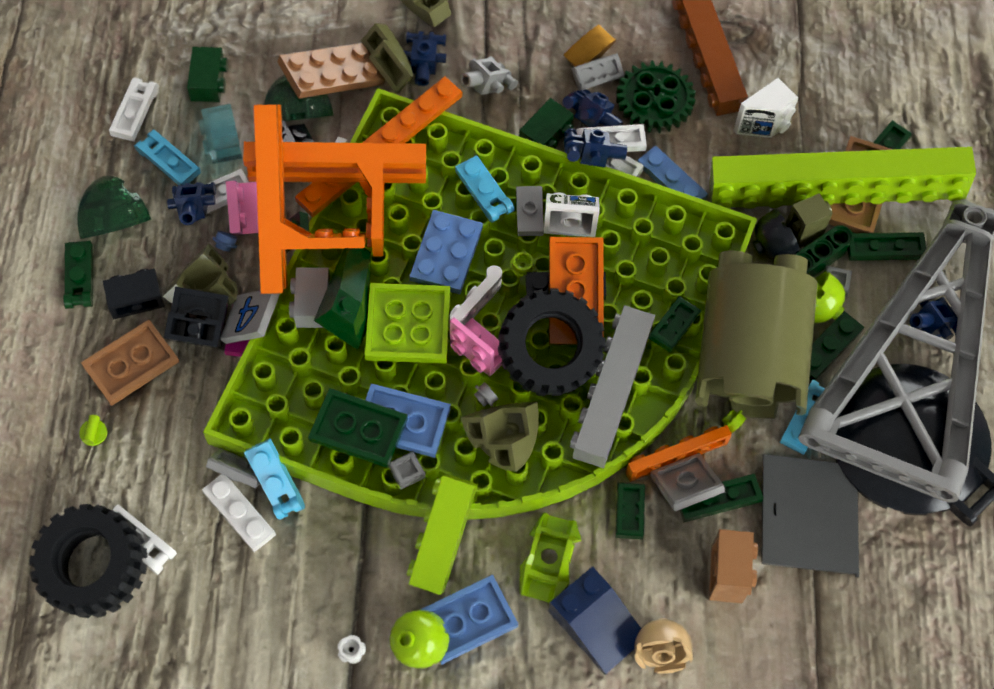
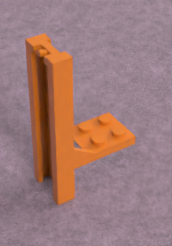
(352, 163)
(274, 229)

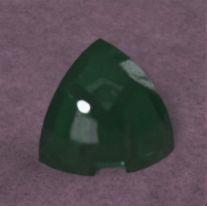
(297, 109)
(109, 208)

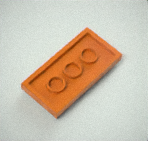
(578, 267)

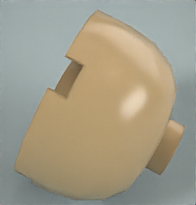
(663, 646)

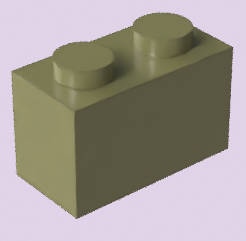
(809, 219)

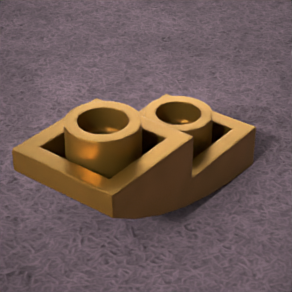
(590, 46)

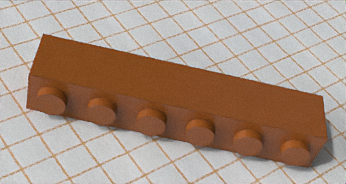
(711, 55)

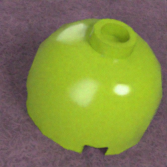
(829, 298)
(419, 639)

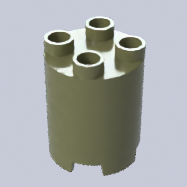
(757, 334)

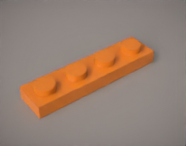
(711, 439)

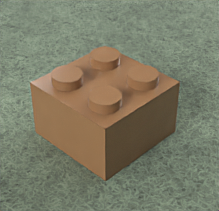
(732, 566)

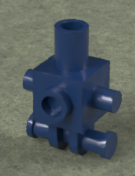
(425, 55)
(592, 108)
(592, 147)
(192, 201)
(935, 318)

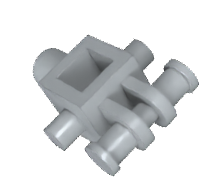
(487, 76)

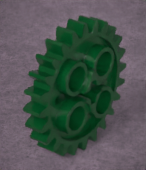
(655, 96)

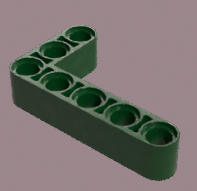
(828, 248)

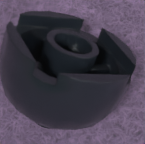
(774, 237)

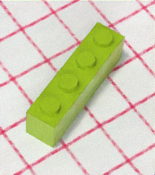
(442, 534)

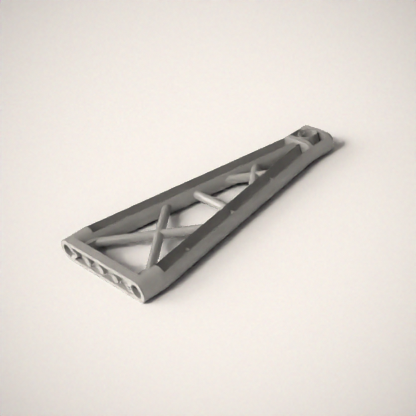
(951, 470)

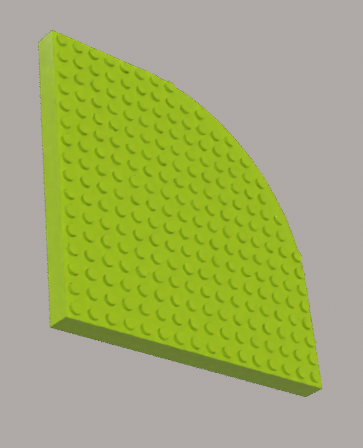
(653, 250)

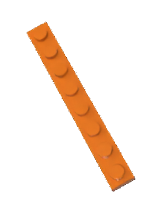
(397, 130)

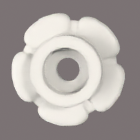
(348, 642)

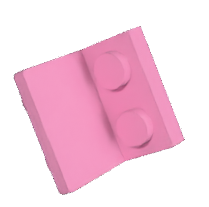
(242, 207)
(475, 344)

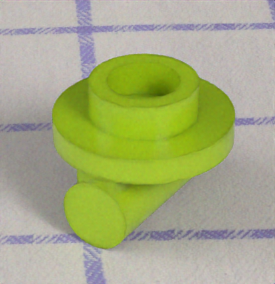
(93, 431)

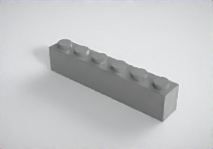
(613, 386)

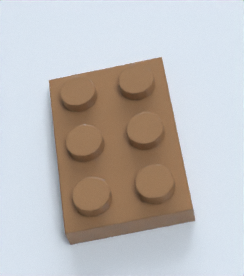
(130, 362)

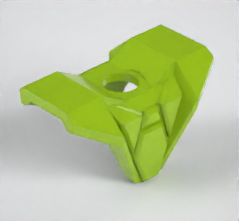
(545, 580)

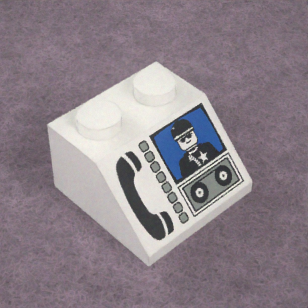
(767, 111)
(571, 214)

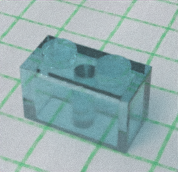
(221, 134)

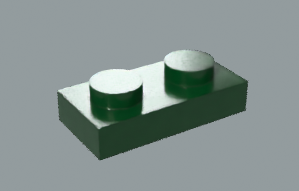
(893, 136)

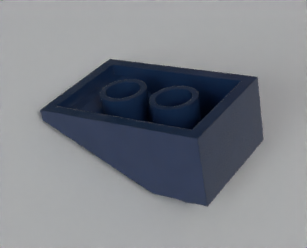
(596, 620)

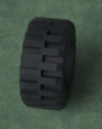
(570, 311)
(59, 542)

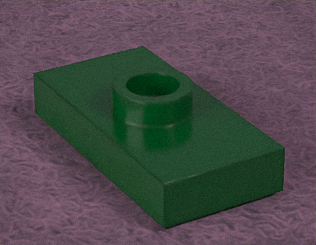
(674, 324)
(630, 511)

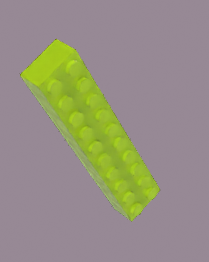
(842, 177)

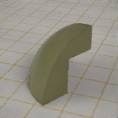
(207, 274)
(504, 433)

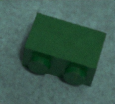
(206, 74)
(548, 124)

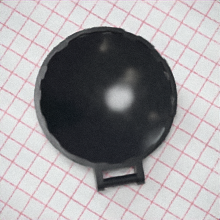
(895, 437)

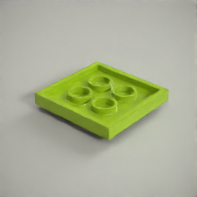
(407, 323)

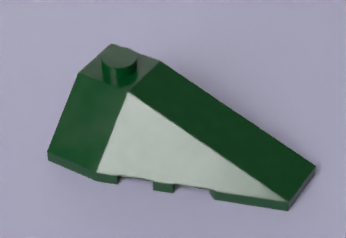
(347, 297)

